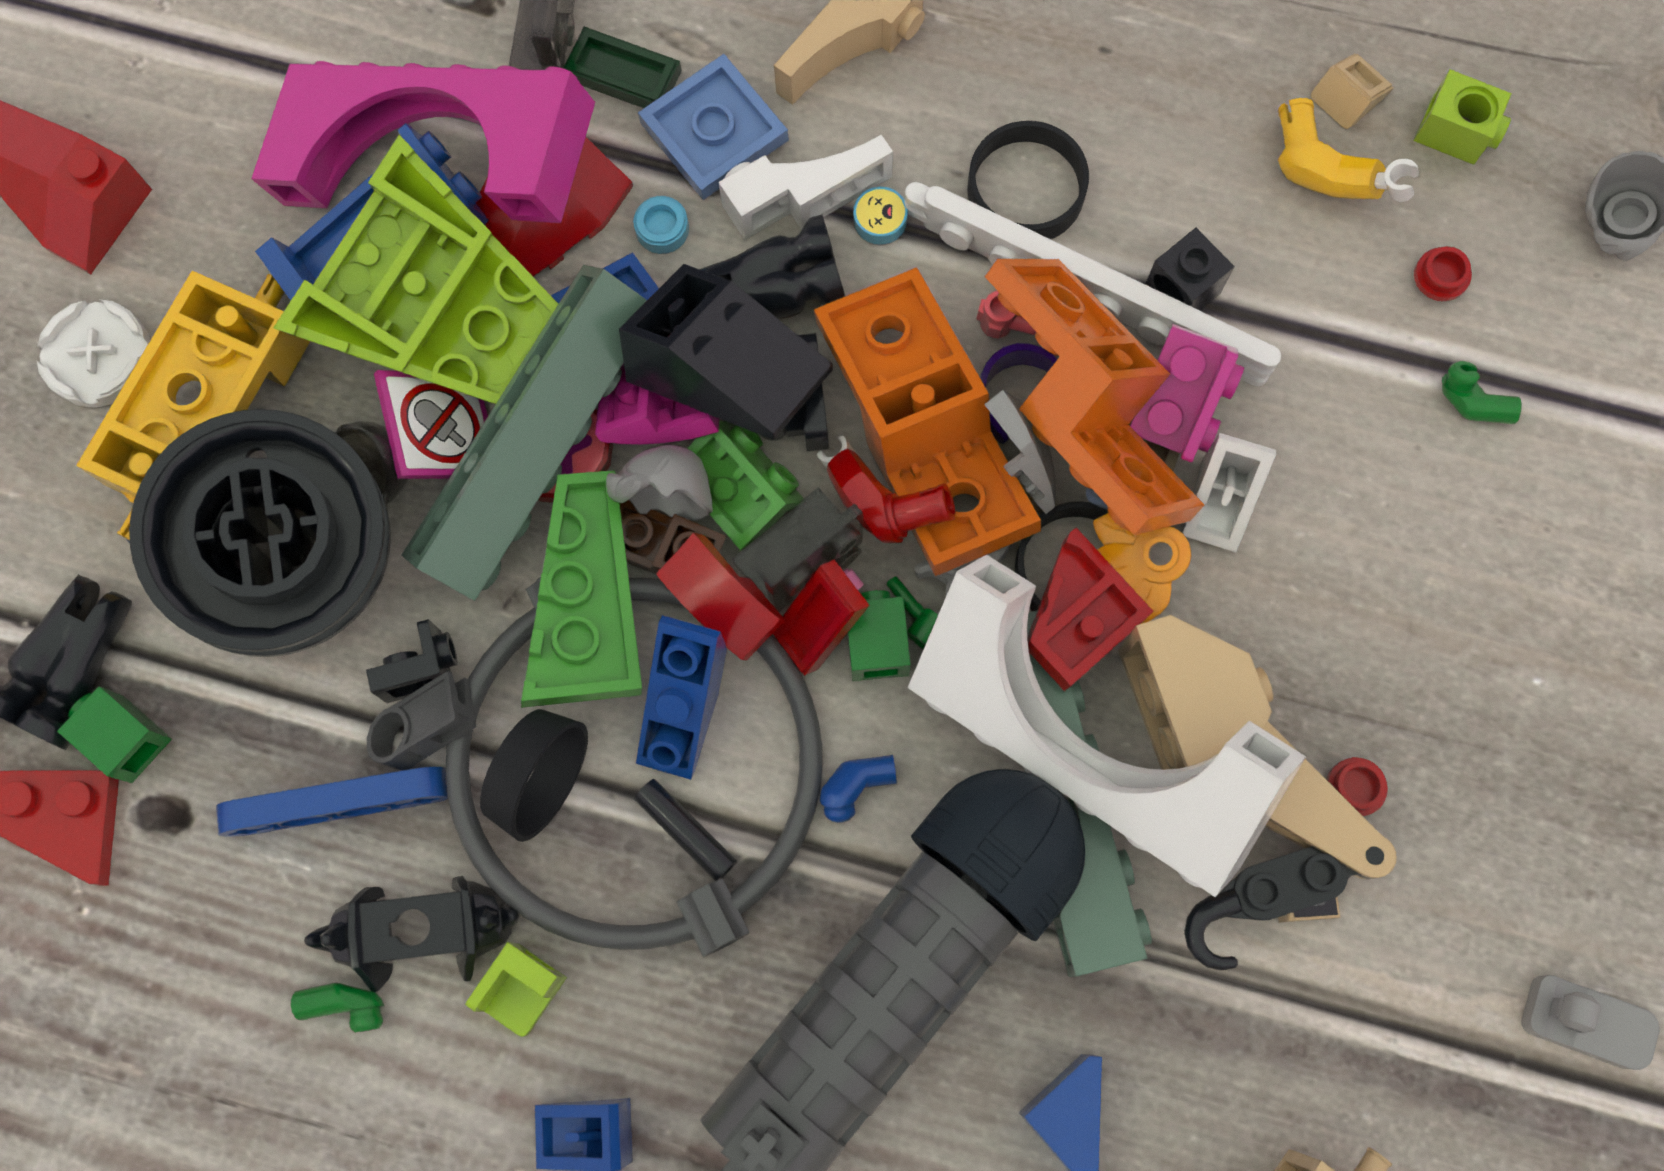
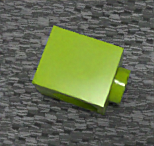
(1466, 97)

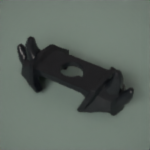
(460, 921)

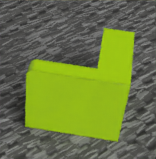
(516, 989)

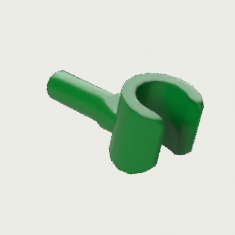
(924, 617)

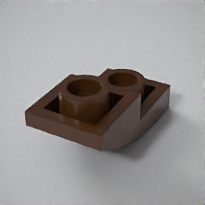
(655, 537)

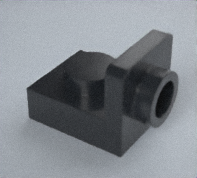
(408, 671)

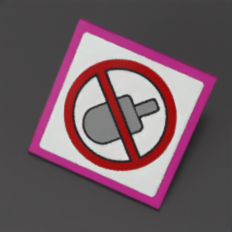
(427, 424)

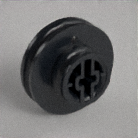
(210, 507)

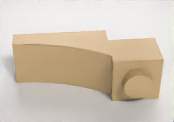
(840, 34)

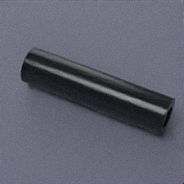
(685, 829)

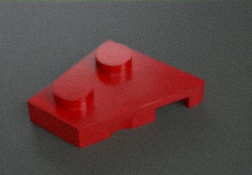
(1082, 612)
(62, 818)

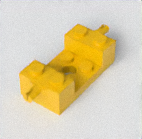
(204, 337)

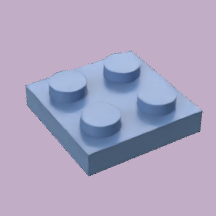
(712, 125)

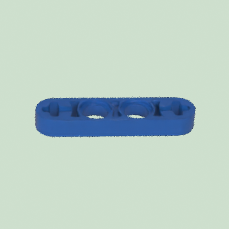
(331, 801)

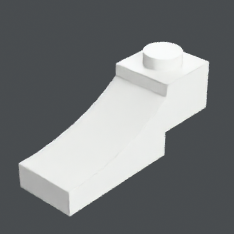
(766, 191)

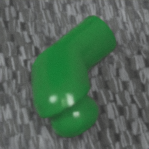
(1472, 402)
(339, 998)

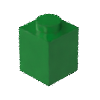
(880, 639)
(113, 734)

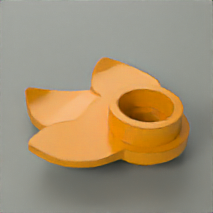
(1131, 559)

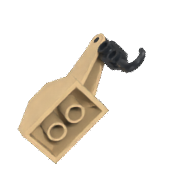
(1193, 701)

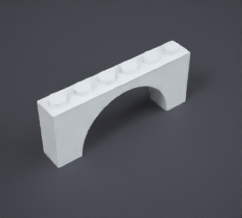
(1188, 817)

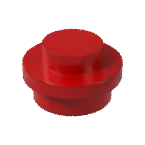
(1443, 273)
(1360, 784)

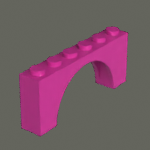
(336, 112)

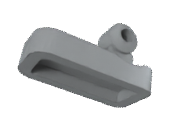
(1590, 1023)

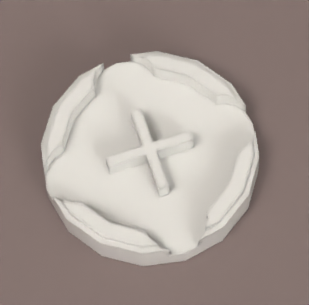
(90, 351)

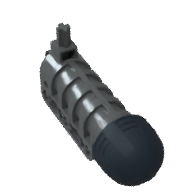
(993, 864)

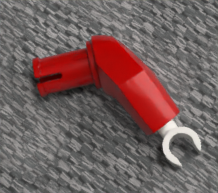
(884, 512)

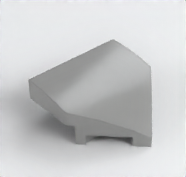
(1034, 463)

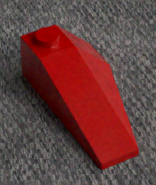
(66, 187)
(592, 202)

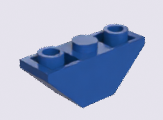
(680, 696)

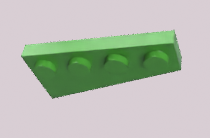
(584, 611)

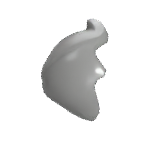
(1627, 203)
(665, 480)

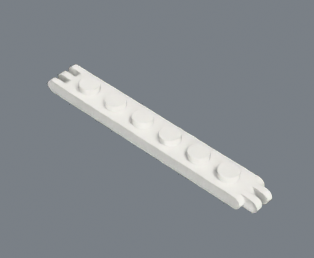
(1130, 301)

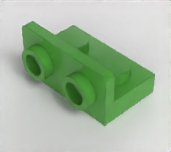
(744, 484)

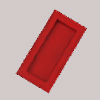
(820, 617)

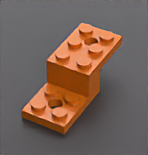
(1094, 394)
(927, 416)

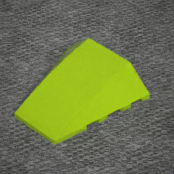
(423, 287)

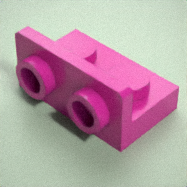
(1184, 404)

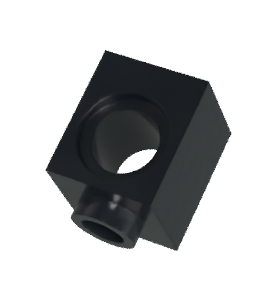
(1191, 271)

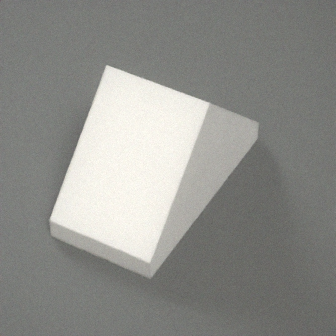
(1229, 489)

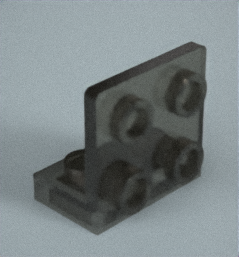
(798, 544)

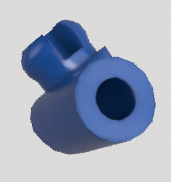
(849, 782)

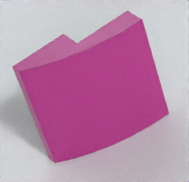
(645, 417)

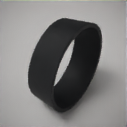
(526, 805)

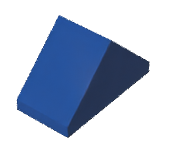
(1069, 1114)
(584, 1135)

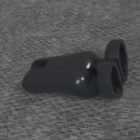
(768, 270)
(62, 658)

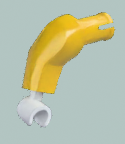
(1328, 172)

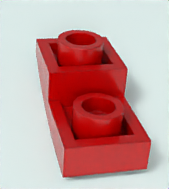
(719, 596)

